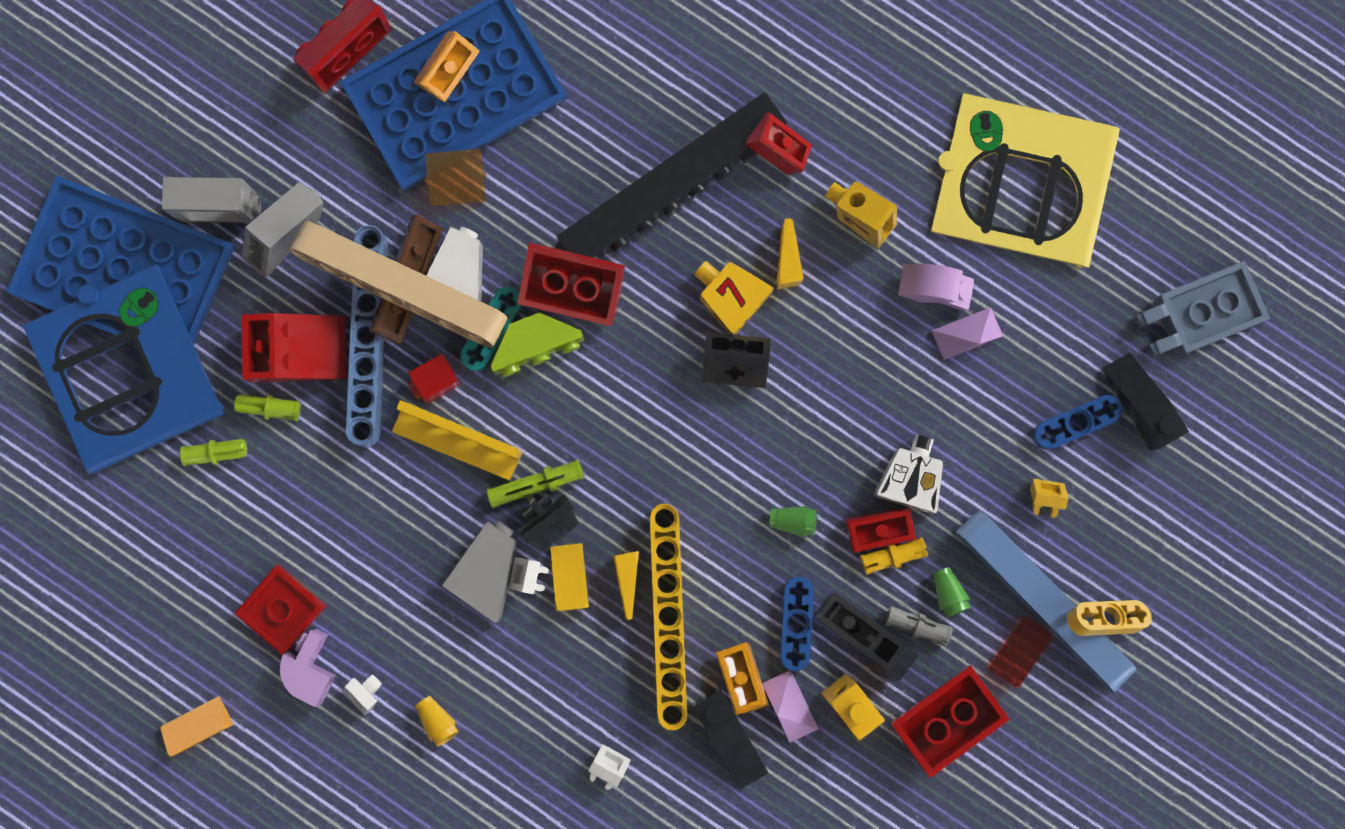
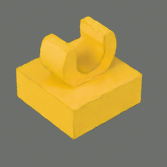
(1048, 494)

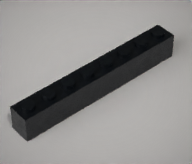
(668, 184)

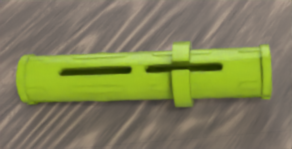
(572, 472)

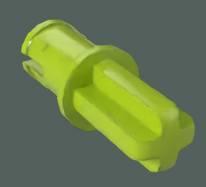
(268, 407)
(213, 452)

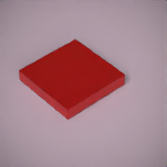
(280, 609)

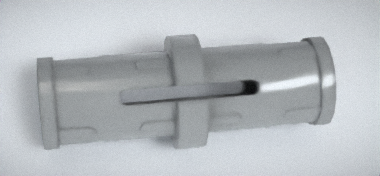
(918, 626)

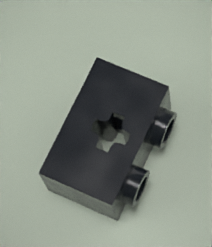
(736, 360)

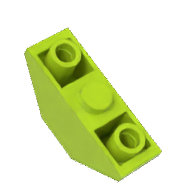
(534, 341)

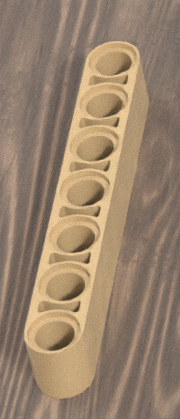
(398, 284)

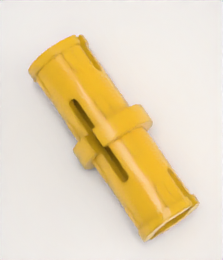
(894, 556)

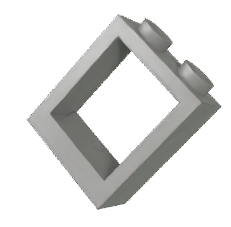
(210, 200)

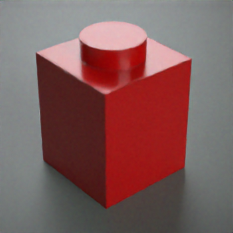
(433, 379)

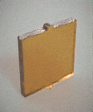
(455, 177)

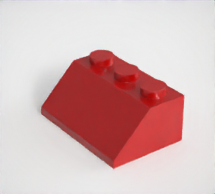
(342, 43)
(571, 284)
(949, 721)

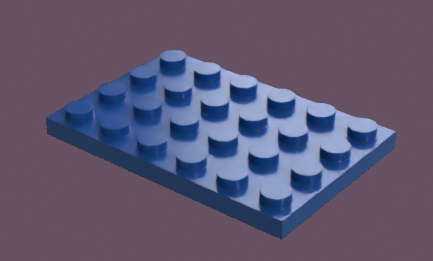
(495, 95)
(102, 240)

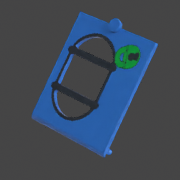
(175, 370)

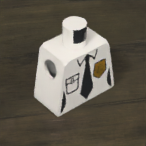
(912, 477)

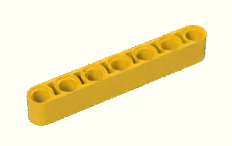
(665, 632)

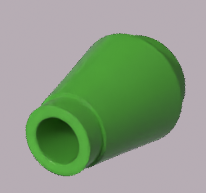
(794, 520)
(950, 593)

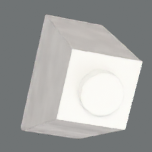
(460, 262)

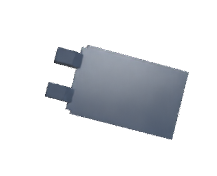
(1206, 310)

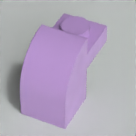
(936, 285)
(301, 675)

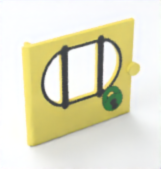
(1063, 142)

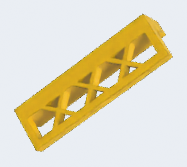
(456, 441)

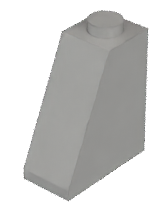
(274, 231)
(485, 571)

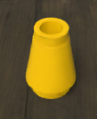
(436, 721)

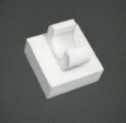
(525, 575)
(361, 695)
(609, 766)

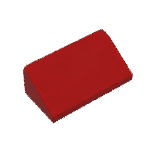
(779, 145)
(880, 529)

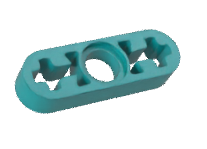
(488, 354)

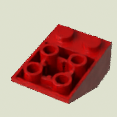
(293, 347)

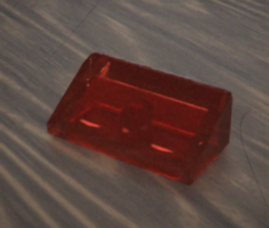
(1020, 652)

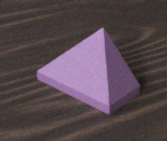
(967, 333)
(790, 706)

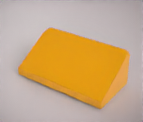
(446, 66)
(742, 678)
(195, 726)

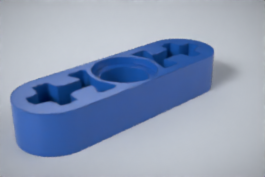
(1101, 421)
(788, 647)

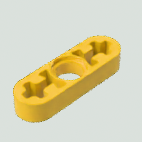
(1099, 624)

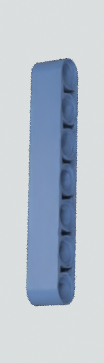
(362, 352)
(1043, 599)

